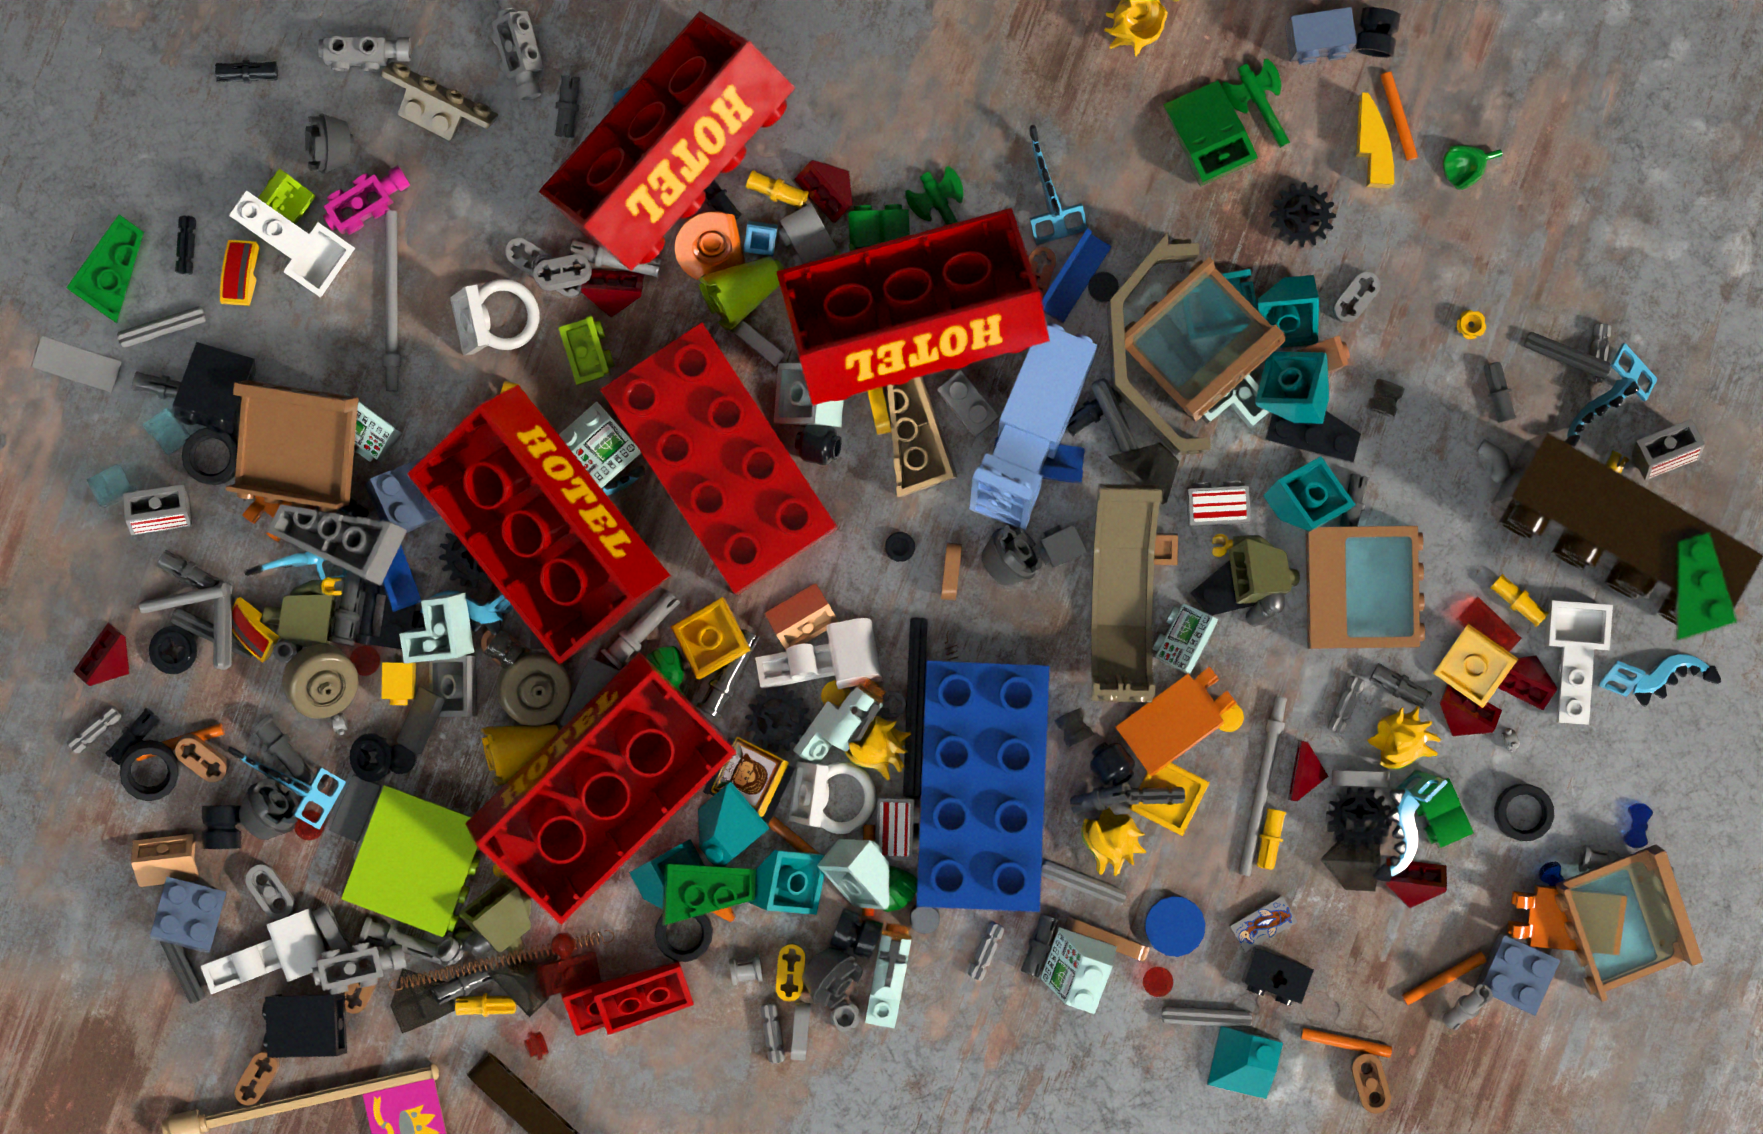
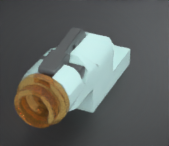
(841, 724)
(889, 975)

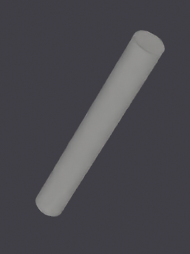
(183, 599)

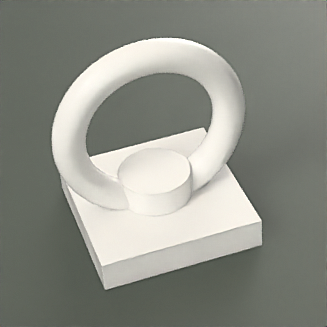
(474, 320)
(812, 793)

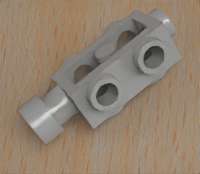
(519, 49)
(356, 52)
(350, 969)

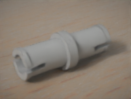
(1467, 1007)

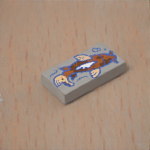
(1263, 923)

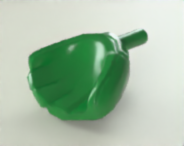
(1466, 164)
(669, 663)
(901, 888)

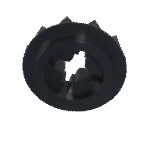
(161, 642)
(360, 757)

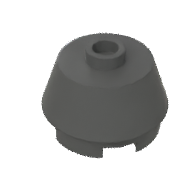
(328, 143)
(1010, 556)
(268, 810)
(830, 976)

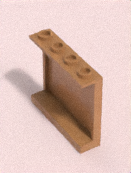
(295, 445)

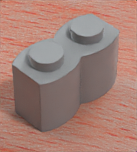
(807, 235)

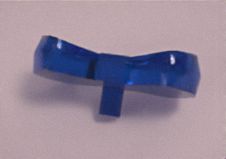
(1636, 836)
(1551, 873)

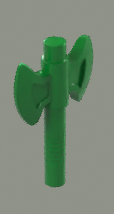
(1254, 88)
(936, 196)

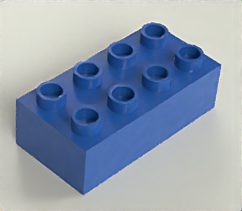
(982, 786)

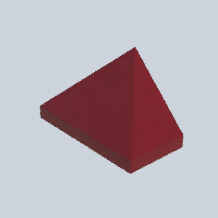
(827, 188)
(613, 289)
(105, 658)
(1529, 682)
(1467, 717)
(1306, 772)
(1418, 882)

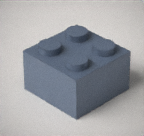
(1320, 35)
(400, 500)
(188, 915)
(1518, 973)

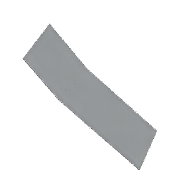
(76, 364)

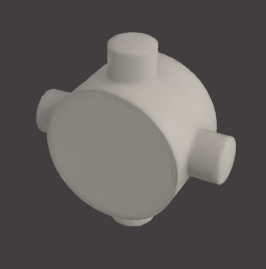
(339, 723)
(1510, 739)

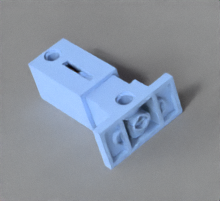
(1032, 426)

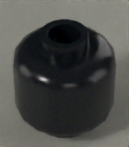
(818, 444)
(1112, 764)

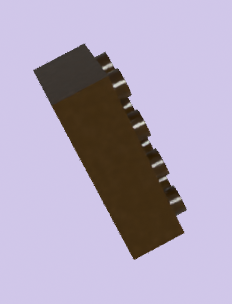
(1611, 522)

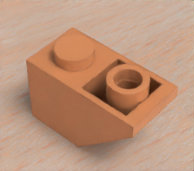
(1336, 352)

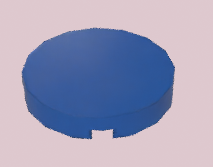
(1175, 926)

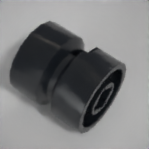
(1380, 42)
(221, 827)
(866, 939)

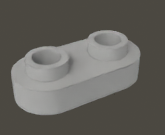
(268, 893)

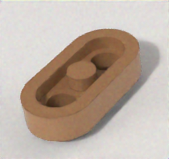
(1371, 1082)

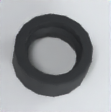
(189, 461)
(153, 792)
(1545, 802)
(689, 955)

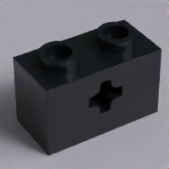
(1295, 977)

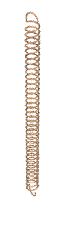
(491, 963)

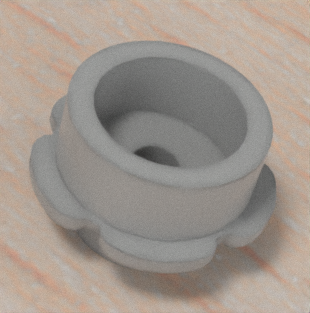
(449, 951)
(852, 1020)

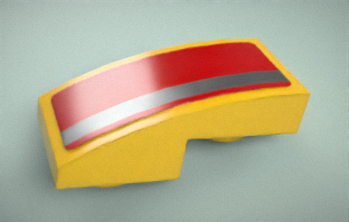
(237, 272)
(251, 632)

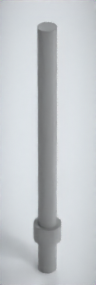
(391, 359)
(1274, 728)

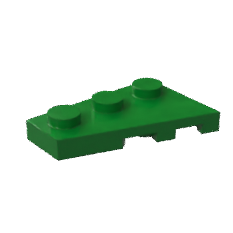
(108, 269)
(1701, 589)
(704, 889)

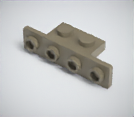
(434, 105)

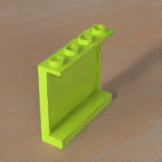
(414, 862)

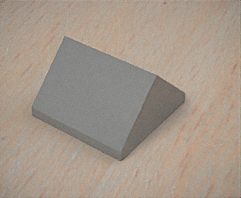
(457, 684)

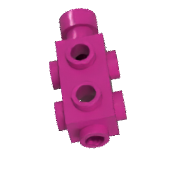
(357, 200)

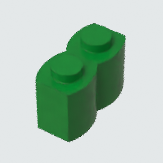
(877, 226)
(1444, 816)

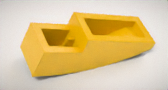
(1374, 144)

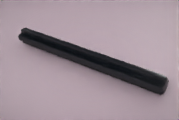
(915, 707)

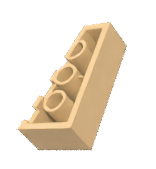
(917, 438)

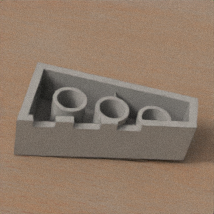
(349, 542)

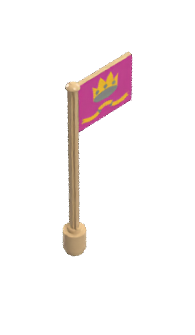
(393, 1104)

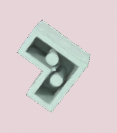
(1242, 400)
(445, 631)

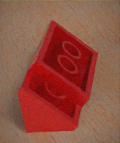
(628, 999)

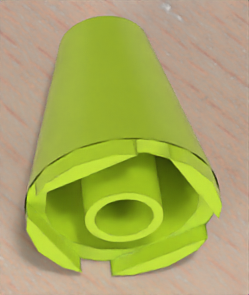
(739, 289)

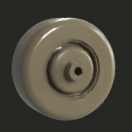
(320, 681)
(534, 689)

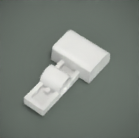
(312, 255)
(1579, 631)
(847, 656)
(293, 947)

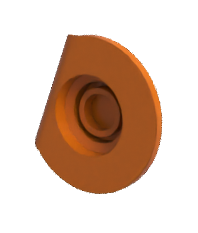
(708, 243)

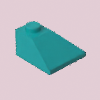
(1294, 309)
(1295, 386)
(1309, 496)
(728, 825)
(650, 876)
(789, 882)
(1244, 1062)

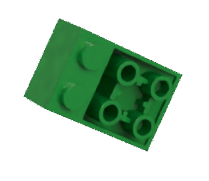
(1210, 133)

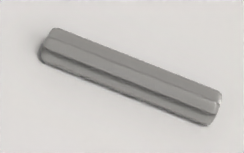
(161, 327)
(223, 630)
(1083, 883)
(1206, 1016)

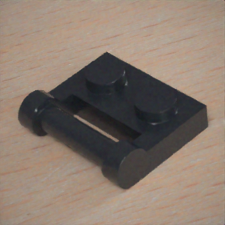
(392, 622)

